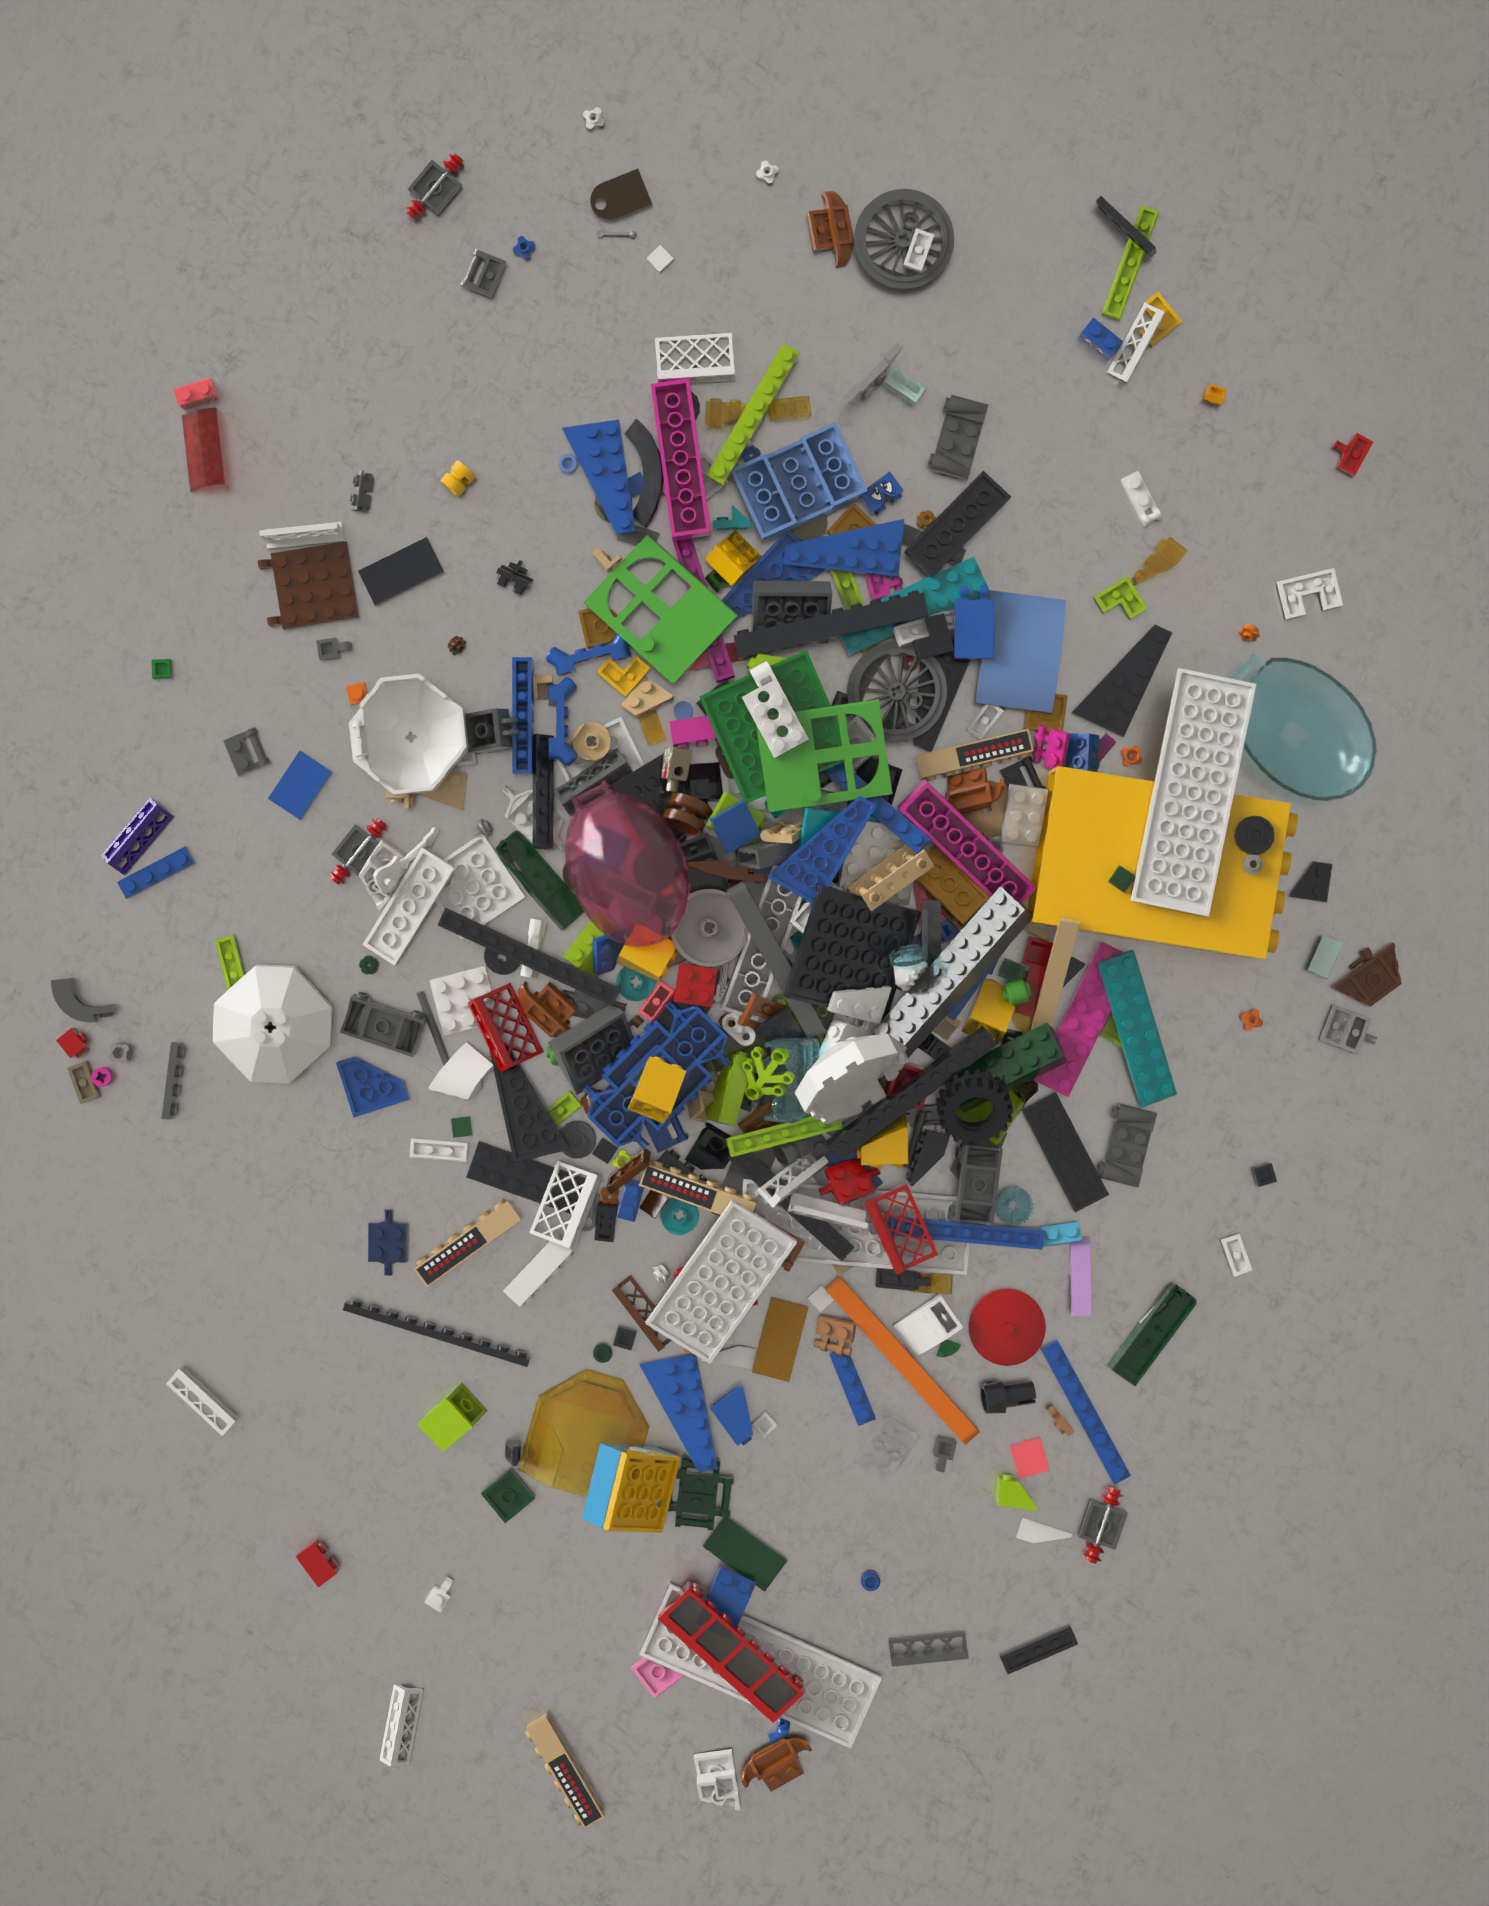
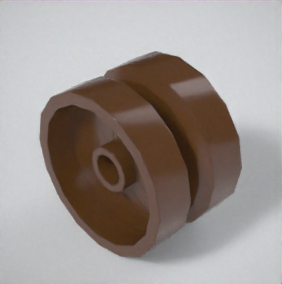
(686, 814)

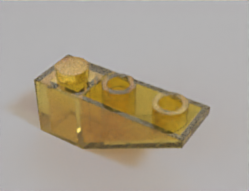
(722, 414)
(1165, 559)

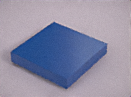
(735, 826)

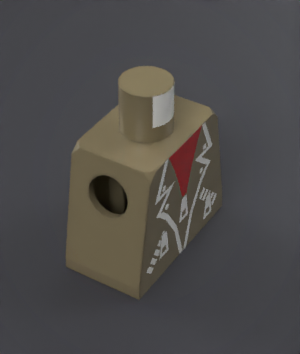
(675, 759)

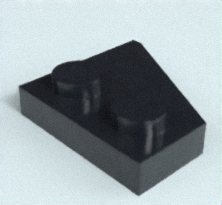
(1314, 883)

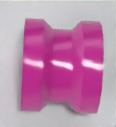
(106, 1075)

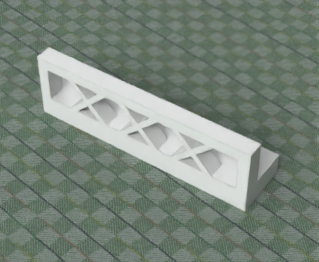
(1142, 346)
(793, 1182)
(828, 1211)
(205, 1397)
(396, 1725)

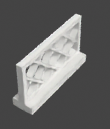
(699, 374)
(303, 535)
(581, 1209)

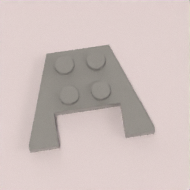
(877, 376)

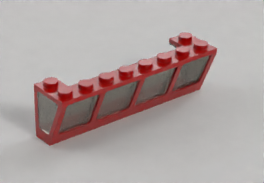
(731, 1653)

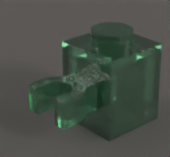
(1011, 970)

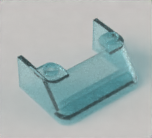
(802, 1056)

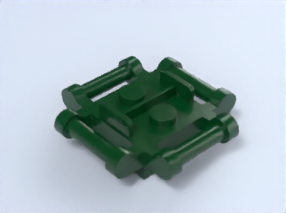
(699, 1494)

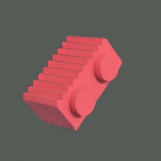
(196, 393)
(656, 1001)

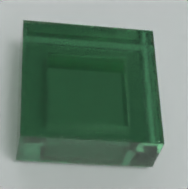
(461, 1126)

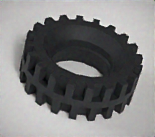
(968, 1087)

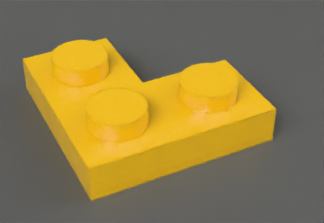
(1169, 321)
(626, 679)

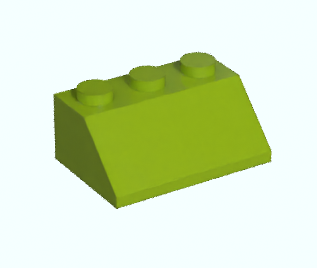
(581, 950)

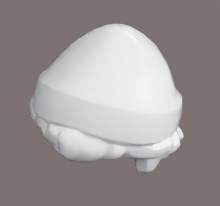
(907, 975)

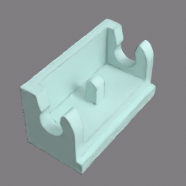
(904, 386)
(1325, 957)

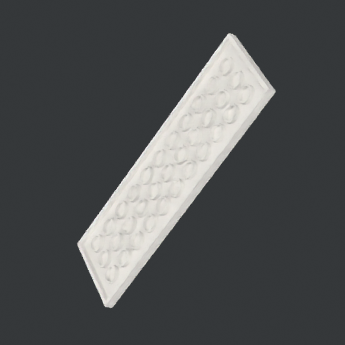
(1193, 792)
(868, 1249)
(834, 1688)

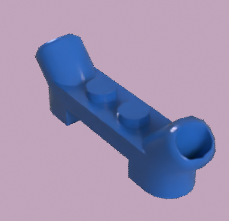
(565, 663)
(556, 697)

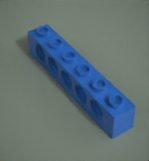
(522, 709)

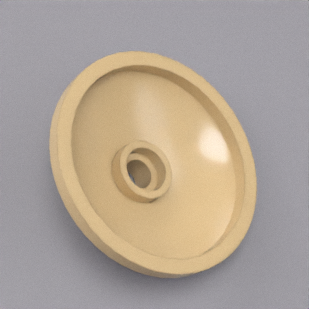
(989, 822)

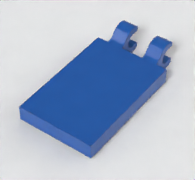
(974, 626)

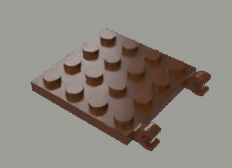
(313, 586)

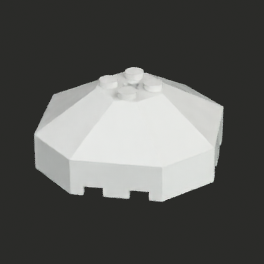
(387, 717)
(292, 1005)
(849, 1076)

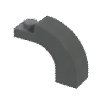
(68, 1001)

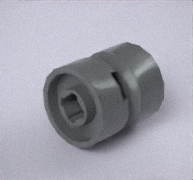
(791, 1151)

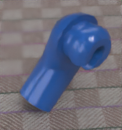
(781, 1732)

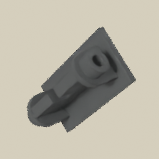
(362, 483)

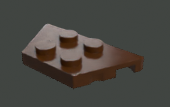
(1373, 978)

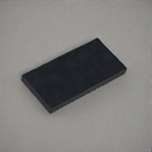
(401, 571)

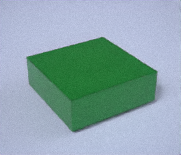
(162, 669)

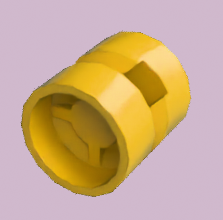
(458, 478)

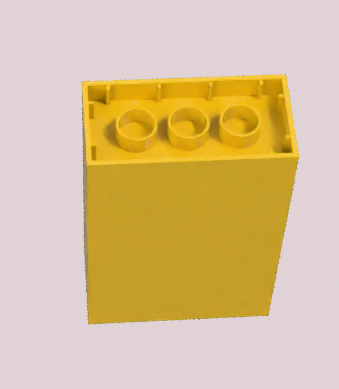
(1100, 823)

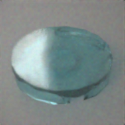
(908, 955)

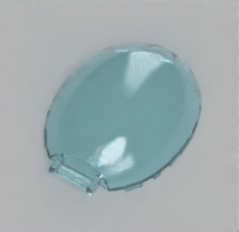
(1307, 730)

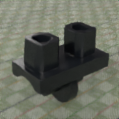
(517, 575)

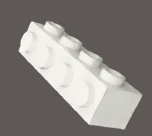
(537, 1271)

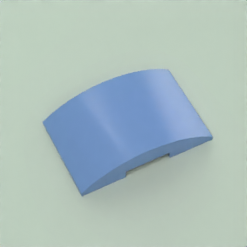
(819, 483)
(1025, 653)

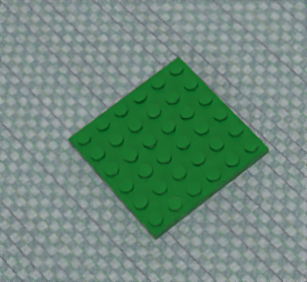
(738, 730)

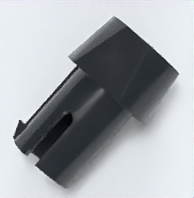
(998, 1397)

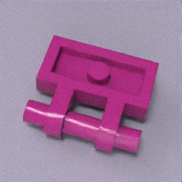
(880, 586)
(1056, 747)

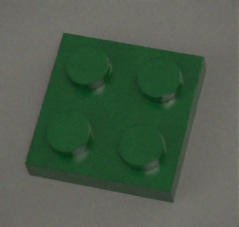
(508, 1495)

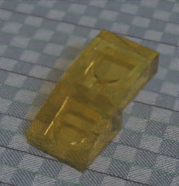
(790, 408)
(652, 727)
(938, 1283)

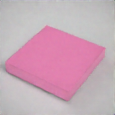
(655, 1676)

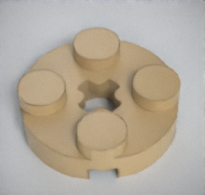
(580, 741)

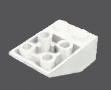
(927, 1326)

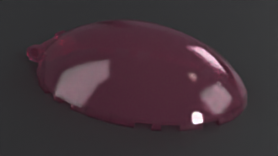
(626, 868)

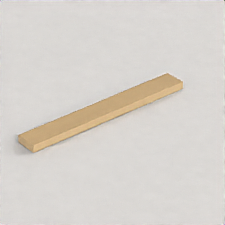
(1056, 972)

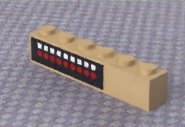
(974, 753)
(692, 1189)
(468, 1243)
(565, 1771)

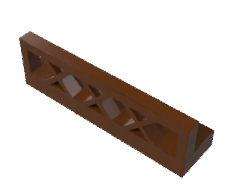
(636, 1313)

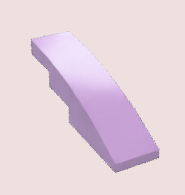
(1080, 1277)

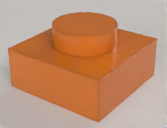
(356, 693)

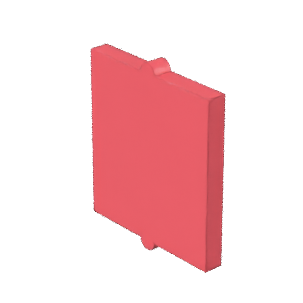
(1029, 1458)

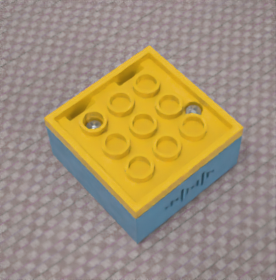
(631, 1488)

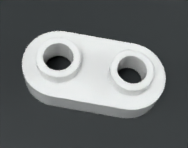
(738, 1031)

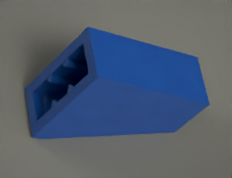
(734, 1415)

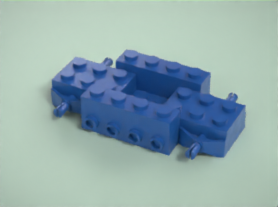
(691, 1041)

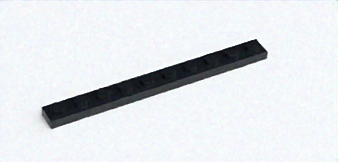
(529, 956)
(428, 1329)

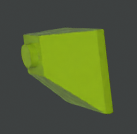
(1012, 1494)

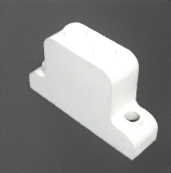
(842, 1031)

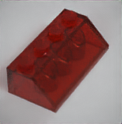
(205, 450)

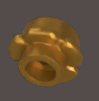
(921, 518)

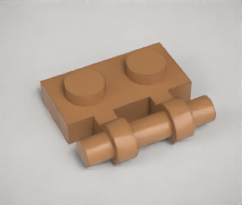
(835, 1329)

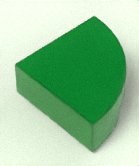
(947, 1348)

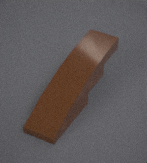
(721, 870)

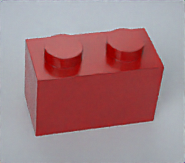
(318, 1562)

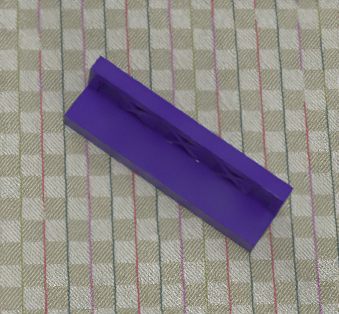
(143, 819)

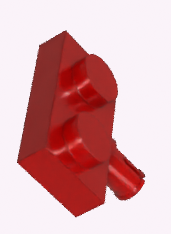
(1353, 453)

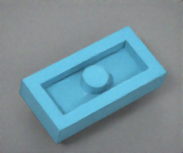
(1061, 1234)

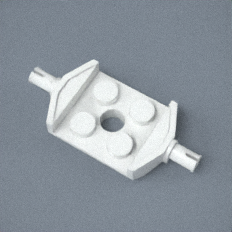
(521, 809)

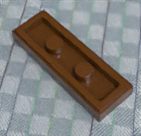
(628, 1171)

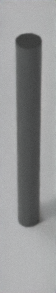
(433, 1027)

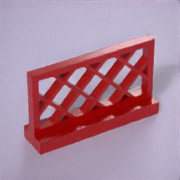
(491, 1034)
(884, 1231)

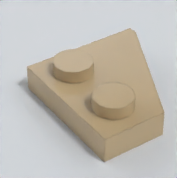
(645, 698)

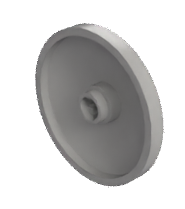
(710, 929)

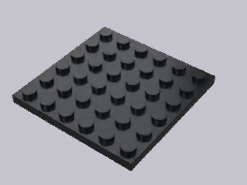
(848, 946)

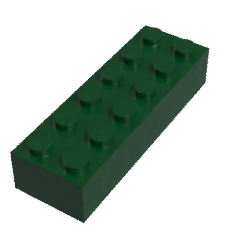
(1018, 1061)

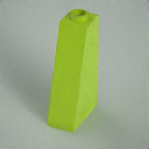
(729, 1091)

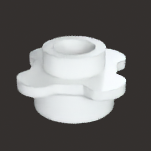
(599, 121)
(769, 178)
(660, 1273)

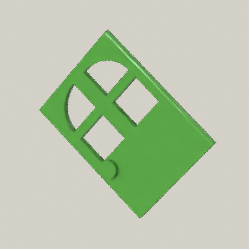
(682, 631)
(793, 776)

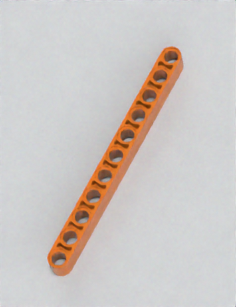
(902, 1360)

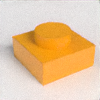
(1215, 394)

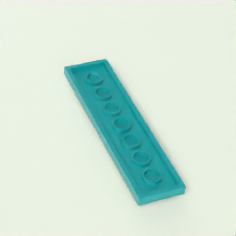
(939, 595)
(1136, 1028)

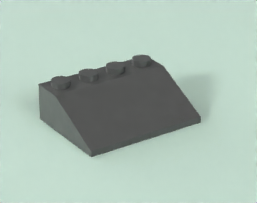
(788, 600)
(591, 1046)

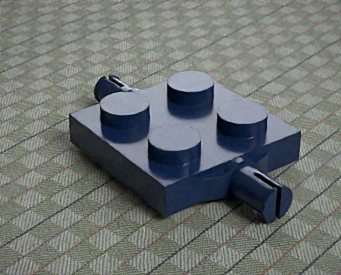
(388, 1242)

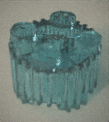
(1020, 1214)

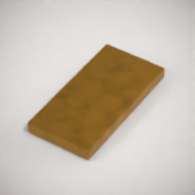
(952, 886)
(780, 1339)

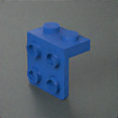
(1083, 752)

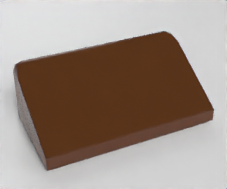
(653, 1203)

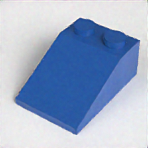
(731, 1593)

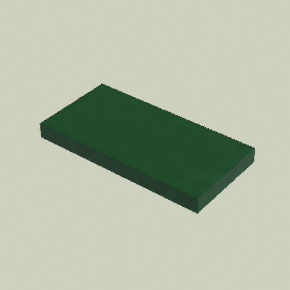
(745, 1553)

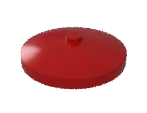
(1007, 1326)

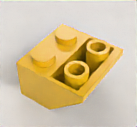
(733, 557)

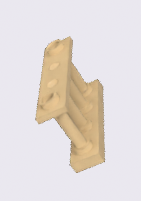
(890, 876)

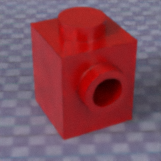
(73, 1043)

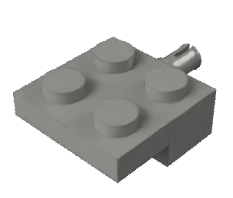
(1346, 1029)

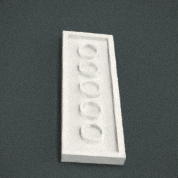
(409, 906)

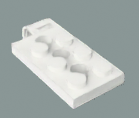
(767, 682)

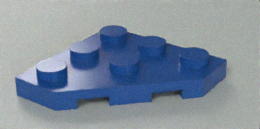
(369, 1086)

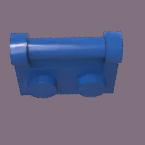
(662, 1139)

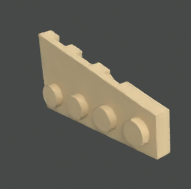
(451, 790)

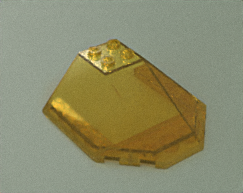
(573, 1423)

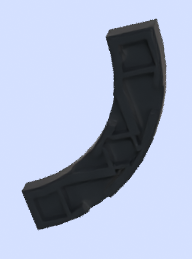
(652, 472)

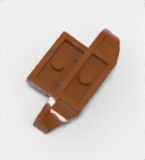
(832, 228)
(972, 791)
(547, 1009)
(776, 1763)

